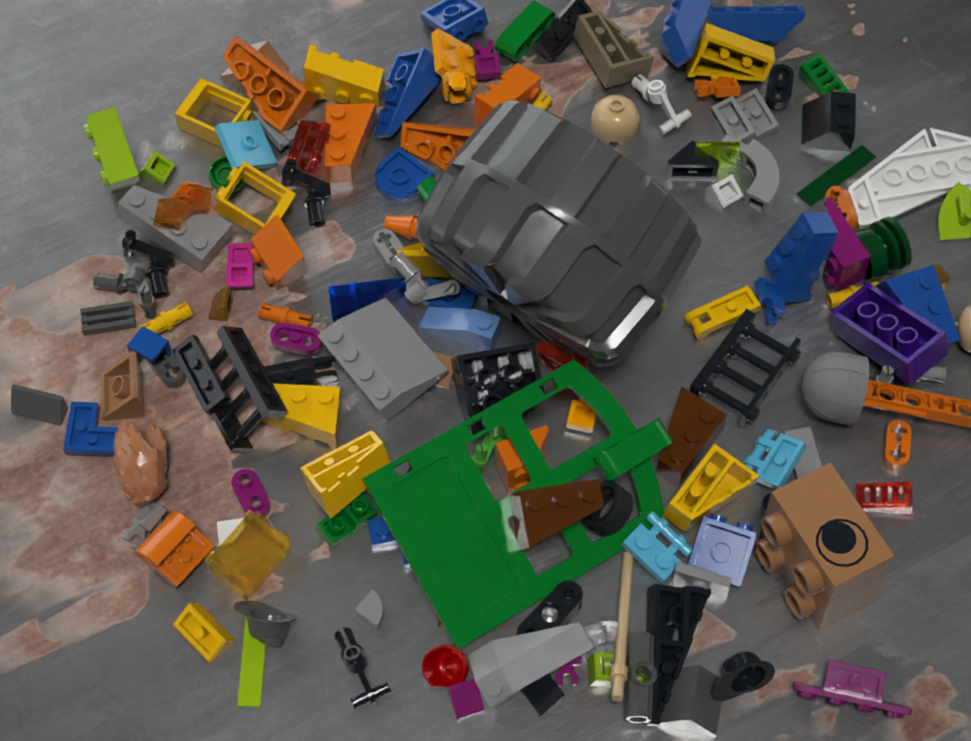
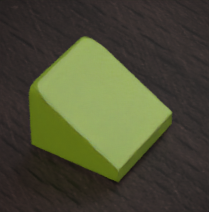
(157, 168)

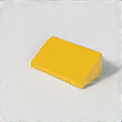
(203, 631)

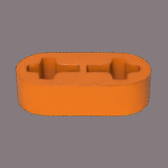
(845, 204)
(891, 444)

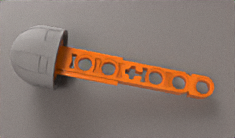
(839, 387)

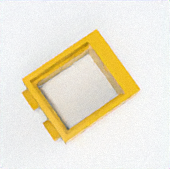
(196, 101)
(262, 183)

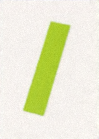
(251, 670)

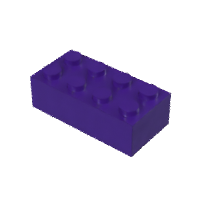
(889, 333)

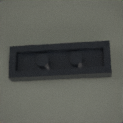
(561, 30)
(201, 374)

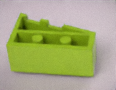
(111, 149)

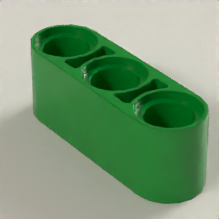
(524, 31)
(633, 449)

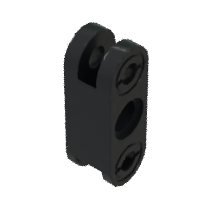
(562, 603)

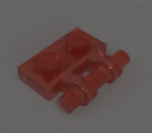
(309, 145)

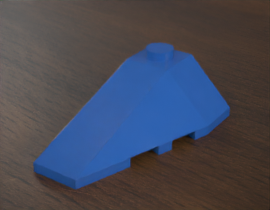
(410, 82)

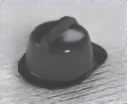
(264, 621)

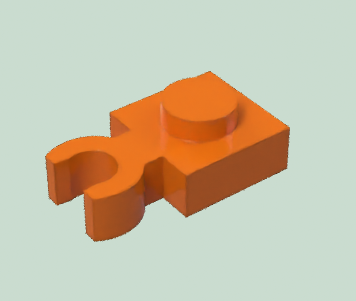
(721, 87)

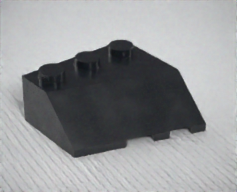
(492, 376)

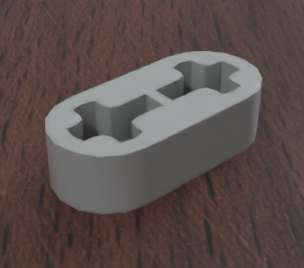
(385, 252)

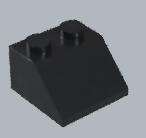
(829, 122)

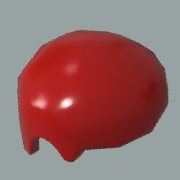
(445, 666)

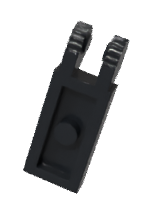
(303, 371)

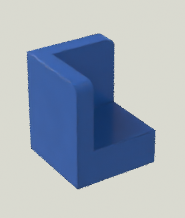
(149, 345)

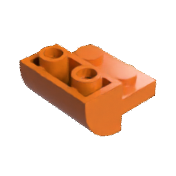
(174, 548)

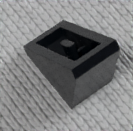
(687, 166)

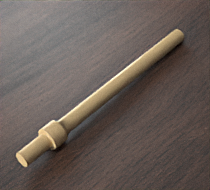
(619, 670)

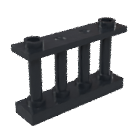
(732, 347)
(257, 386)

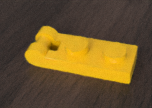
(722, 312)

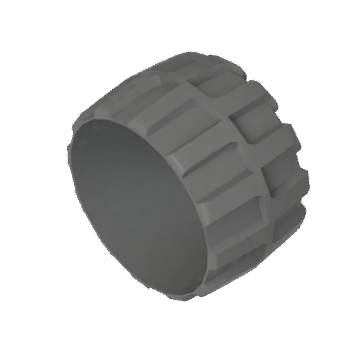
(558, 232)

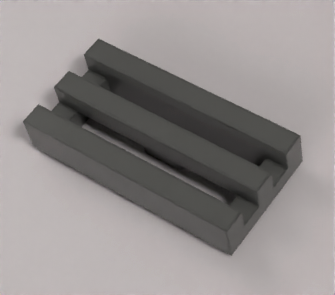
(107, 313)

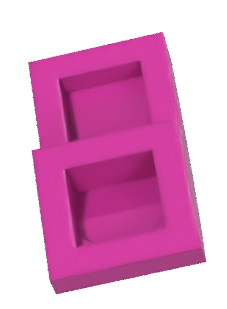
(239, 266)

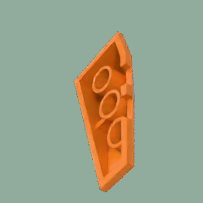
(275, 91)
(434, 142)

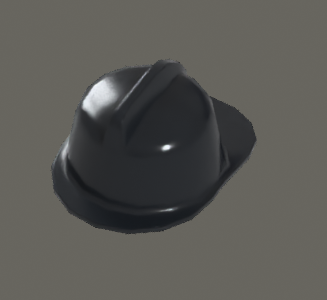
(741, 675)

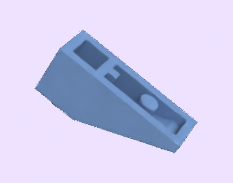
(463, 326)

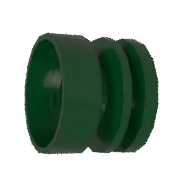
(886, 245)

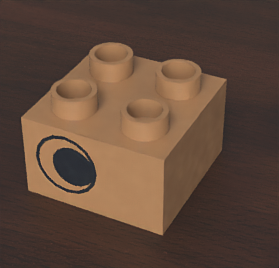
(822, 548)

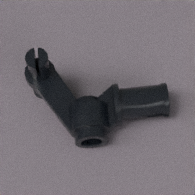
(316, 190)
(158, 259)
(356, 662)

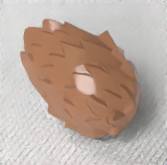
(140, 462)

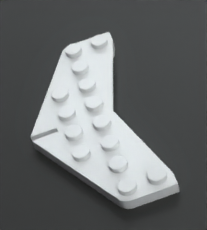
(912, 176)

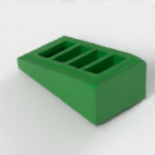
(817, 66)

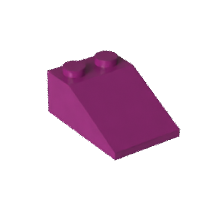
(848, 256)

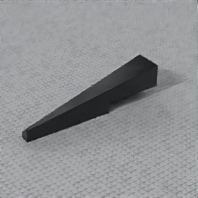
(672, 622)

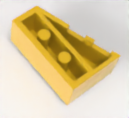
(729, 55)
(342, 79)
(311, 412)
(338, 475)

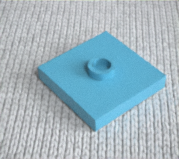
(246, 143)

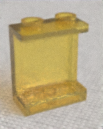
(248, 555)

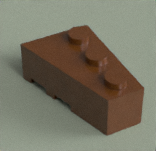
(693, 431)
(552, 508)

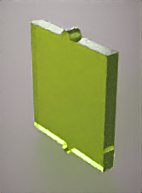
(725, 152)

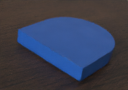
(400, 176)

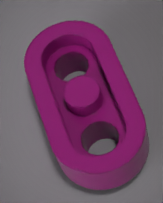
(297, 339)
(250, 492)

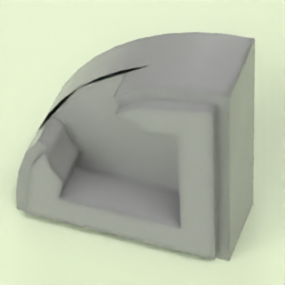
(371, 609)

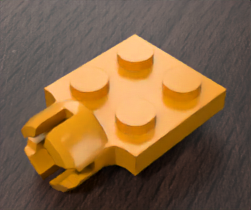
(455, 65)

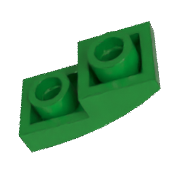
(347, 521)

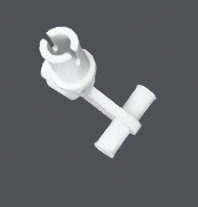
(657, 93)

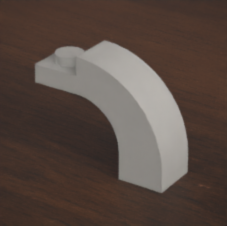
(765, 174)

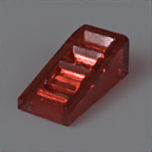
(895, 488)

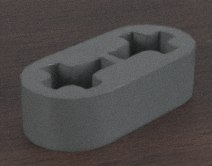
(161, 370)

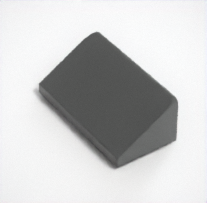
(38, 405)

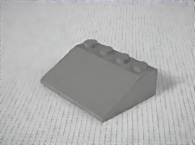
(383, 356)

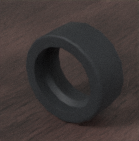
(616, 515)

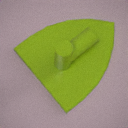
(955, 214)

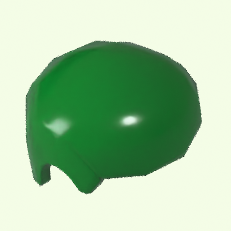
(218, 173)

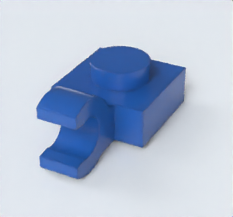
(771, 297)

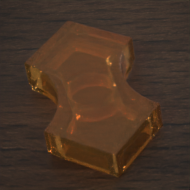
(174, 211)

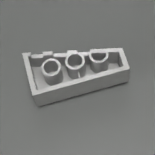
(194, 243)

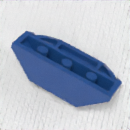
(757, 22)
(683, 29)

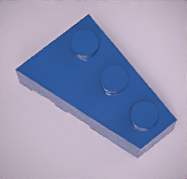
(800, 254)
(923, 295)

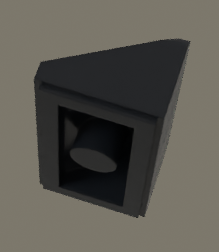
(544, 695)

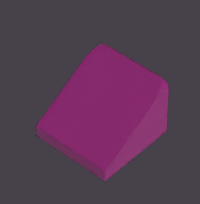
(466, 699)

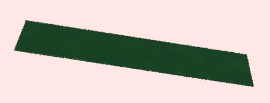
(836, 175)

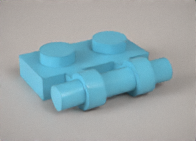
(779, 462)
(651, 552)

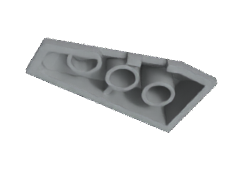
(519, 661)

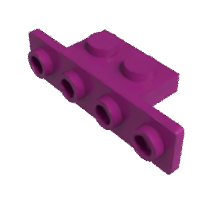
(856, 685)

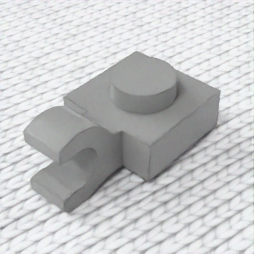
(145, 520)

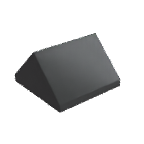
(692, 703)

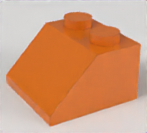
(277, 254)
(509, 465)

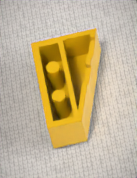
(710, 487)

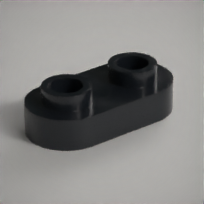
(779, 88)

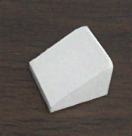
(725, 191)

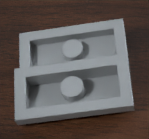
(746, 117)

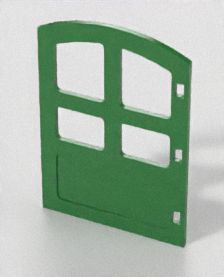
(461, 535)

